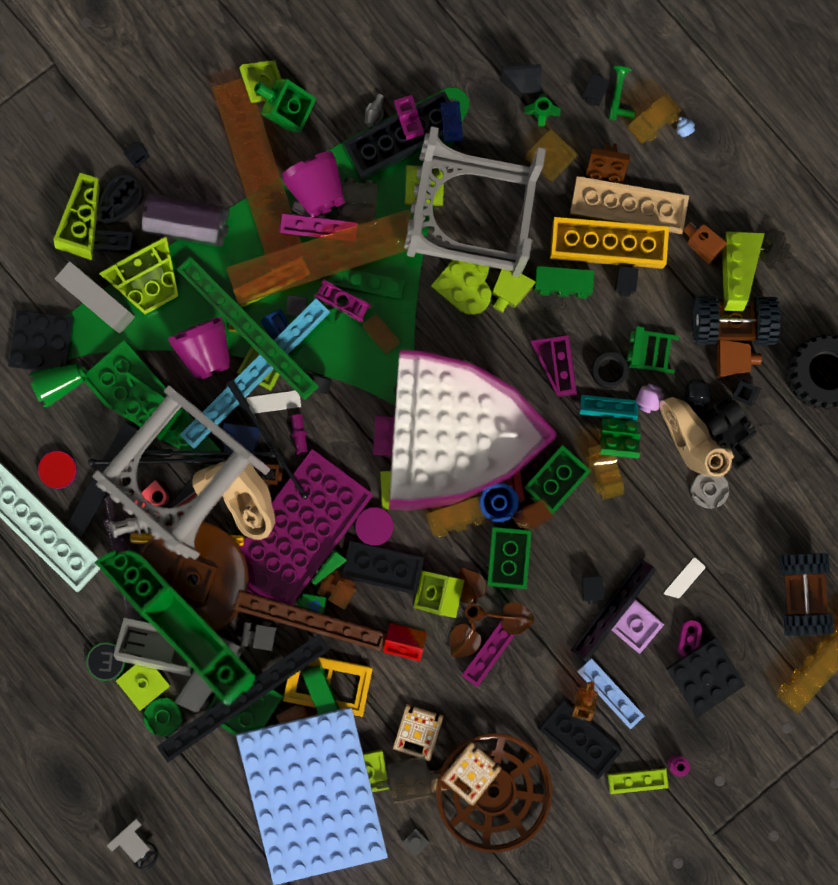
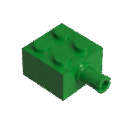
(286, 104)

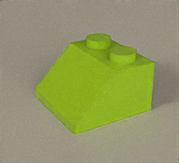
(438, 594)

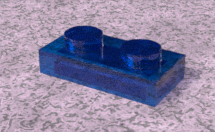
(451, 121)

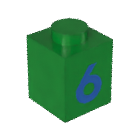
(313, 602)

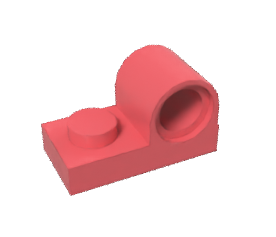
(150, 492)

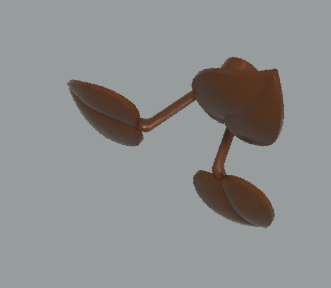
(463, 638)

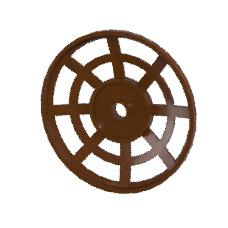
(502, 800)

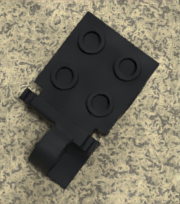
(729, 428)

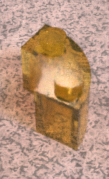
(648, 123)
(606, 473)

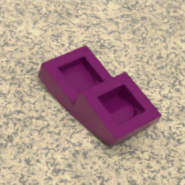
(409, 117)

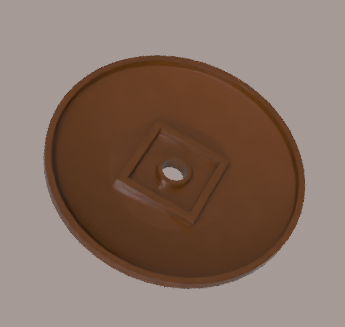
(219, 570)

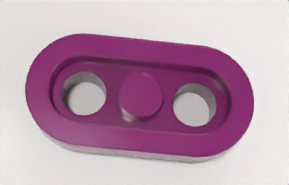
(691, 639)

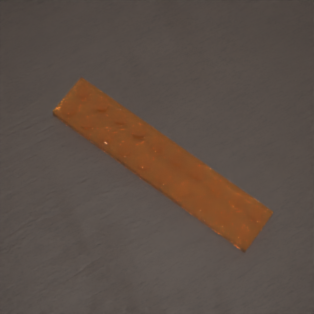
(255, 164)
(319, 257)

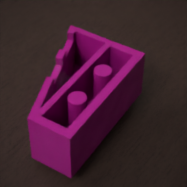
(557, 362)

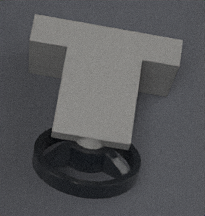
(134, 845)

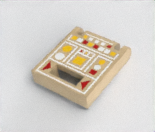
(418, 729)
(474, 770)

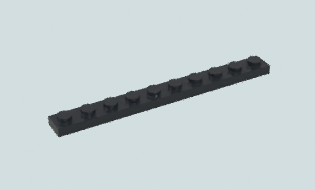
(261, 686)

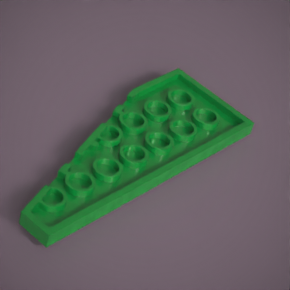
(111, 386)

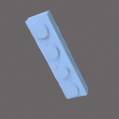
(611, 693)

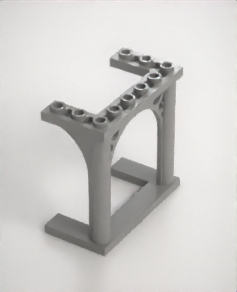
(438, 155)
(182, 533)

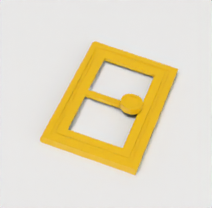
(365, 676)

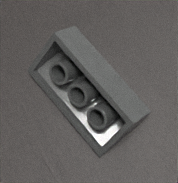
(196, 691)

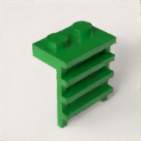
(637, 353)

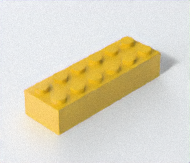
(609, 242)

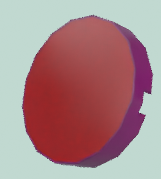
(57, 470)

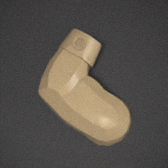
(693, 439)
(245, 498)

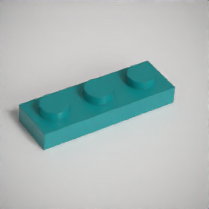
(608, 407)

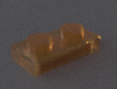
(381, 334)

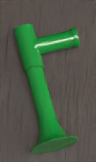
(614, 108)

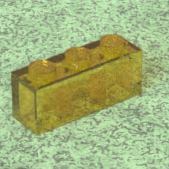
(456, 517)

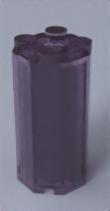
(185, 220)

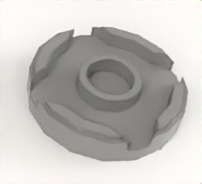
(709, 490)

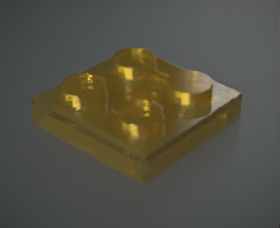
(557, 155)

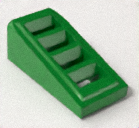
(332, 562)

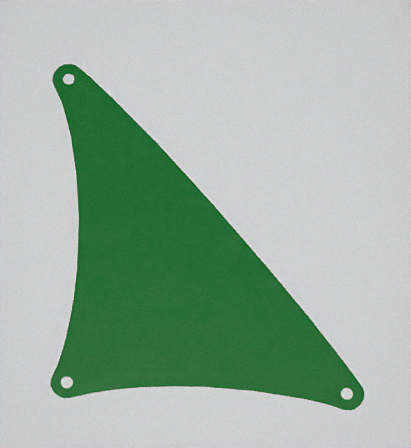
(330, 349)

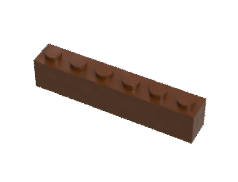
(532, 514)

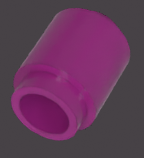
(673, 763)

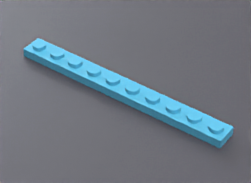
(255, 373)

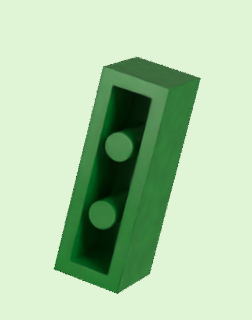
(564, 282)

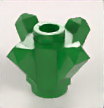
(542, 109)

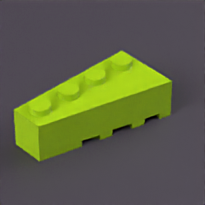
(78, 222)
(739, 267)

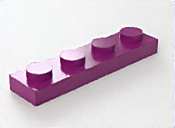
(313, 226)
(487, 655)

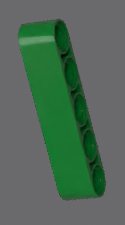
(320, 689)

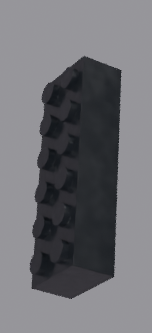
(386, 143)

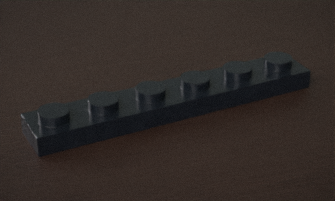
(613, 610)

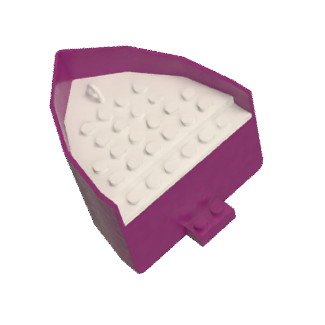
(453, 432)

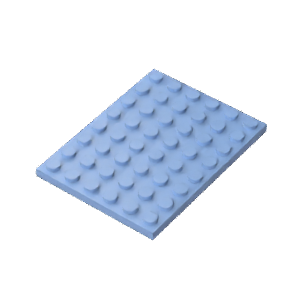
(312, 795)

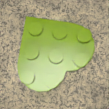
(465, 286)

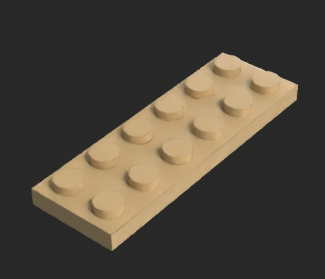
(628, 204)

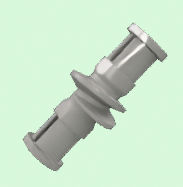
(131, 525)

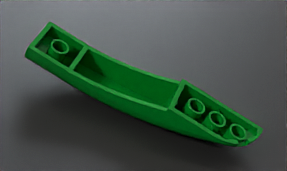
(178, 623)

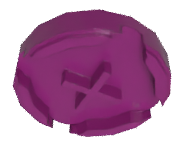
(374, 526)

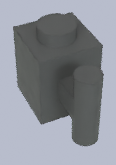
(263, 637)

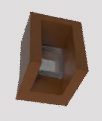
(272, 476)

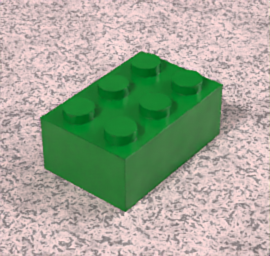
(557, 479)
(509, 558)

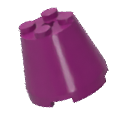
(316, 183)
(203, 347)

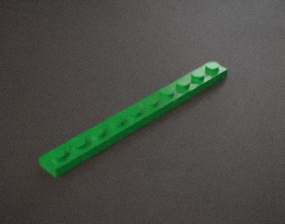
(247, 328)

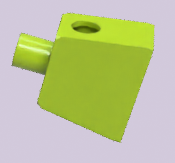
(511, 289)

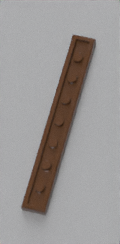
(309, 620)

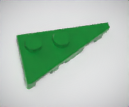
(149, 401)

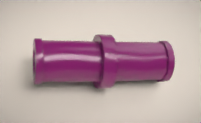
(299, 434)

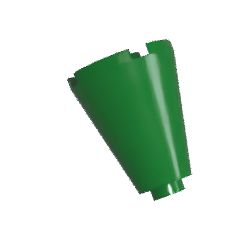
(56, 382)

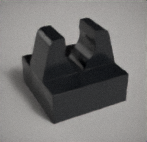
(136, 154)

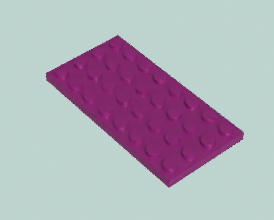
(303, 529)

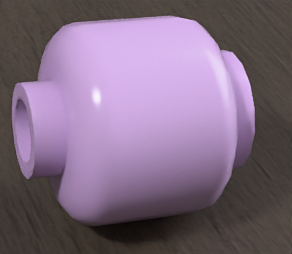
(649, 398)

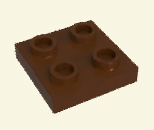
(607, 164)

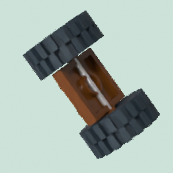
(756, 323)
(806, 594)

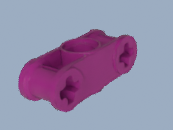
(332, 295)

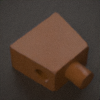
(709, 246)
(735, 358)

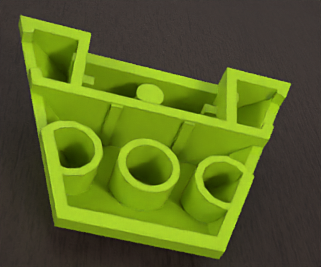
(145, 276)

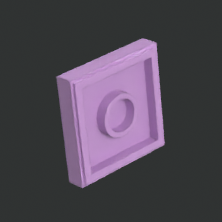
(637, 626)

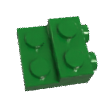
(620, 437)

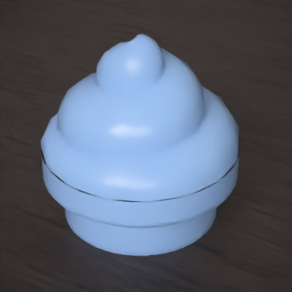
(685, 127)

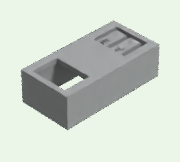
(94, 297)
(156, 652)

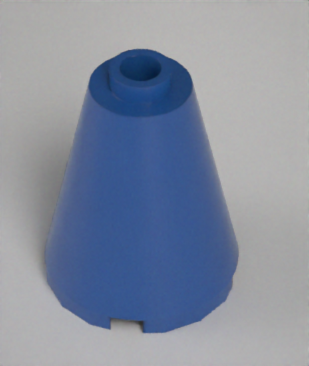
(499, 502)

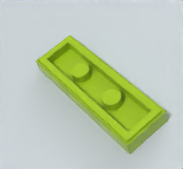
(638, 780)

